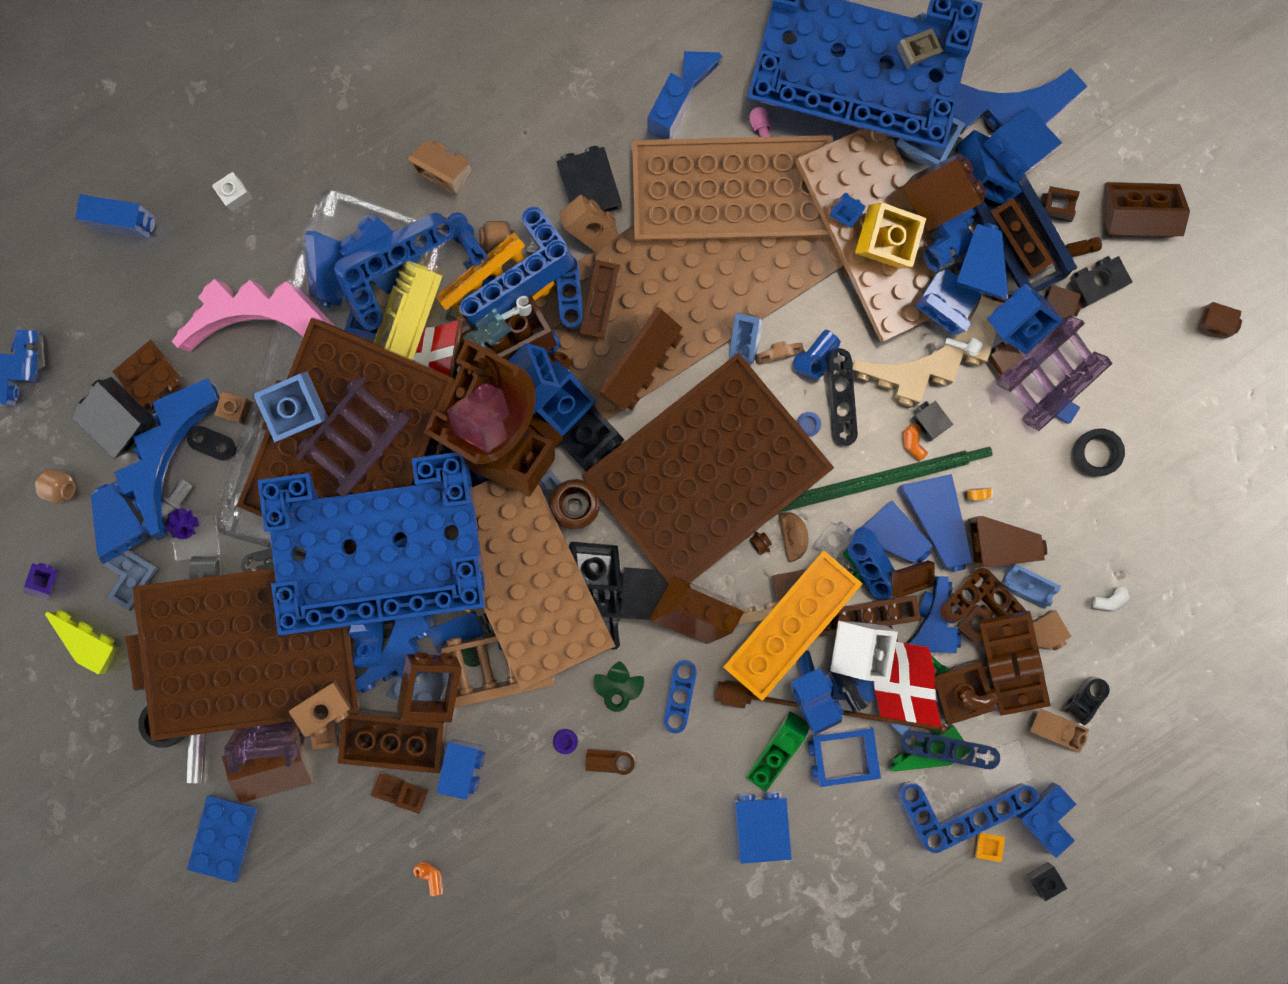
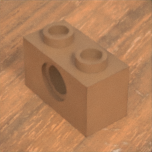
(589, 223)
(305, 715)

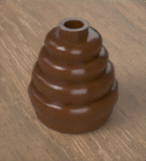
(574, 492)

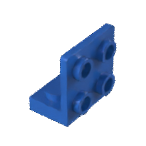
(948, 302)

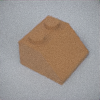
(440, 166)

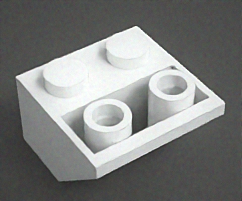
(864, 651)

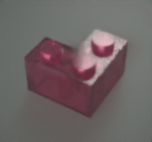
(480, 417)

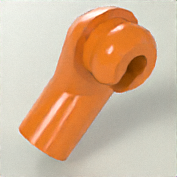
(911, 441)
(431, 875)

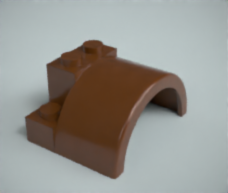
(508, 377)

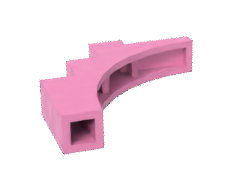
(251, 302)

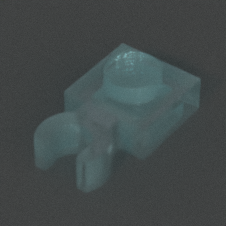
(490, 328)

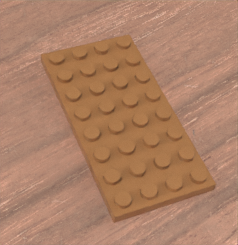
(873, 172)
(724, 189)
(533, 586)

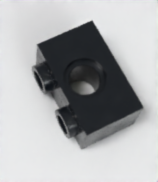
(1114, 275)

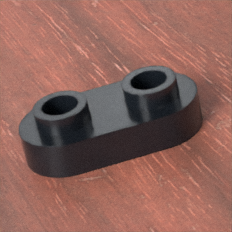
(211, 442)

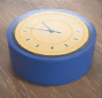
(925, 603)

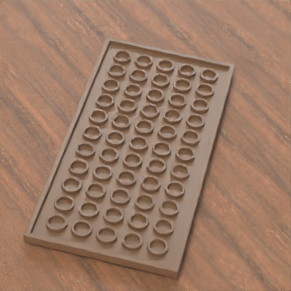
(694, 284)

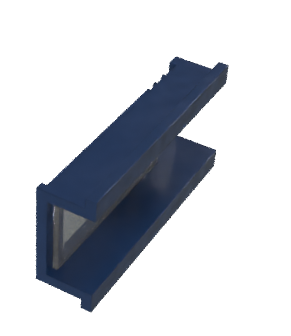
(1045, 230)

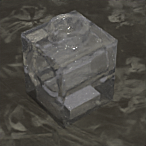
(823, 544)

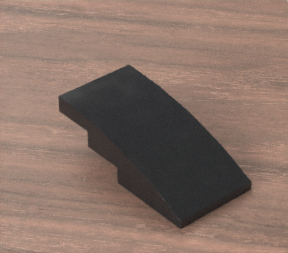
(602, 575)

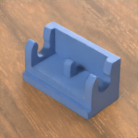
(1030, 586)

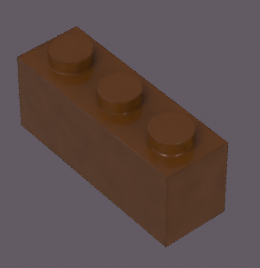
(1023, 238)

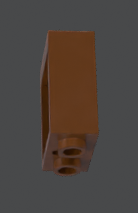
(428, 710)

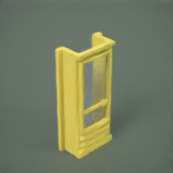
(408, 309)

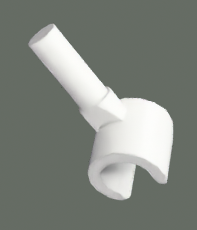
(519, 309)
(971, 348)

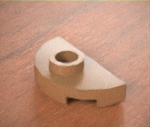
(779, 351)
(794, 535)

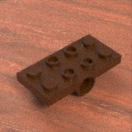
(1015, 663)

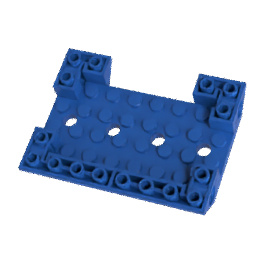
(855, 86)
(379, 577)

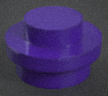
(565, 741)

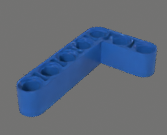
(385, 262)
(524, 277)
(965, 817)

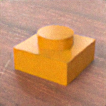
(990, 846)

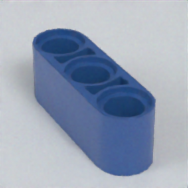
(570, 304)
(871, 562)
(680, 708)

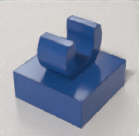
(847, 210)

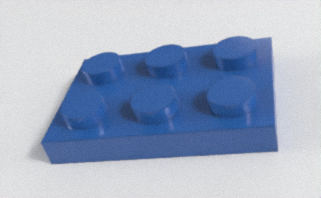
(222, 838)

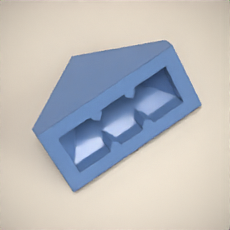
(746, 336)

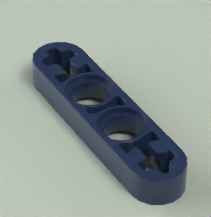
(950, 747)

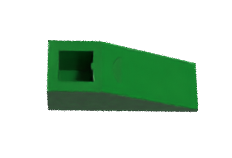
(778, 751)
(911, 762)

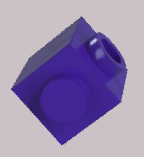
(40, 580)

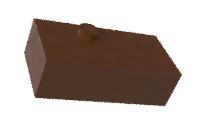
(386, 741)

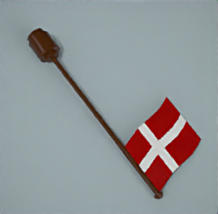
(440, 349)
(904, 700)

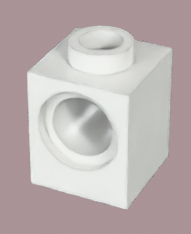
(232, 192)

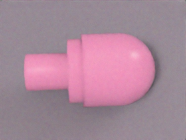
(760, 121)

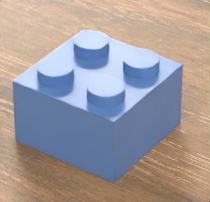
(290, 406)

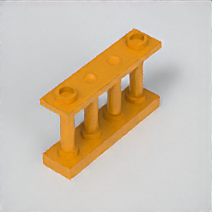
(472, 279)

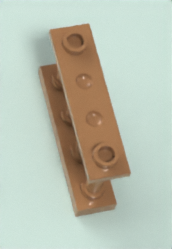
(491, 689)

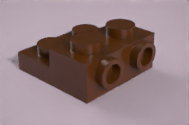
(148, 375)
(951, 683)

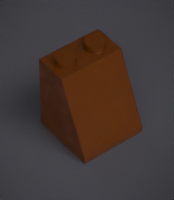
(945, 190)
(1003, 544)

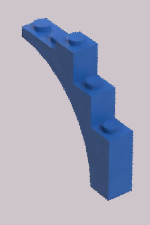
(1000, 108)
(155, 448)
(931, 633)
(399, 644)

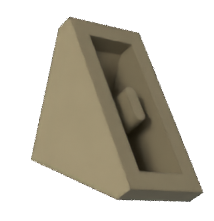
(919, 48)

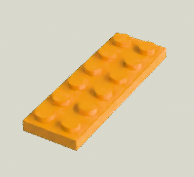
(792, 625)

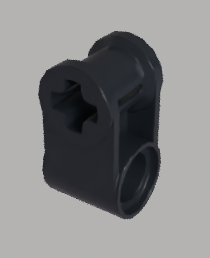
(1087, 701)

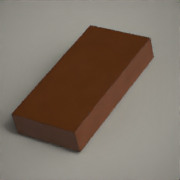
(913, 578)

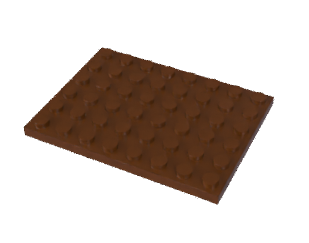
(400, 383)
(708, 472)
(219, 660)

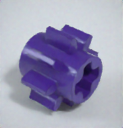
(182, 523)

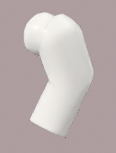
(1113, 603)

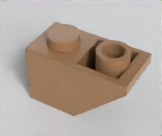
(1060, 730)

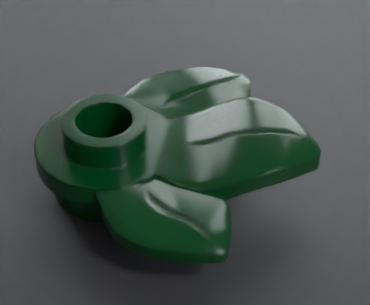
(618, 682)

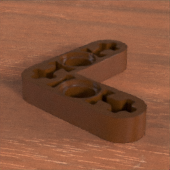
(984, 592)

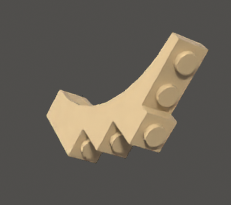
(941, 366)

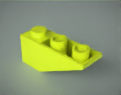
(85, 646)

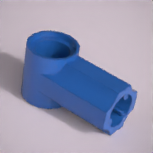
(814, 360)

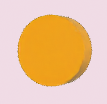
(979, 493)

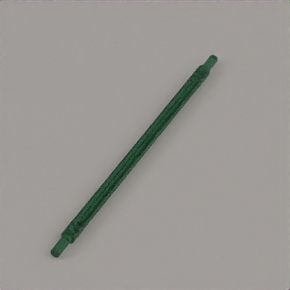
(888, 477)

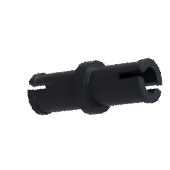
(849, 690)

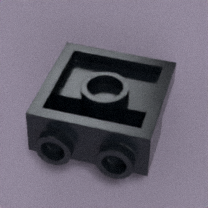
(591, 439)

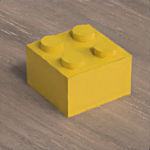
(890, 235)

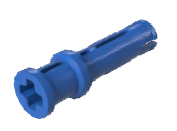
(465, 235)

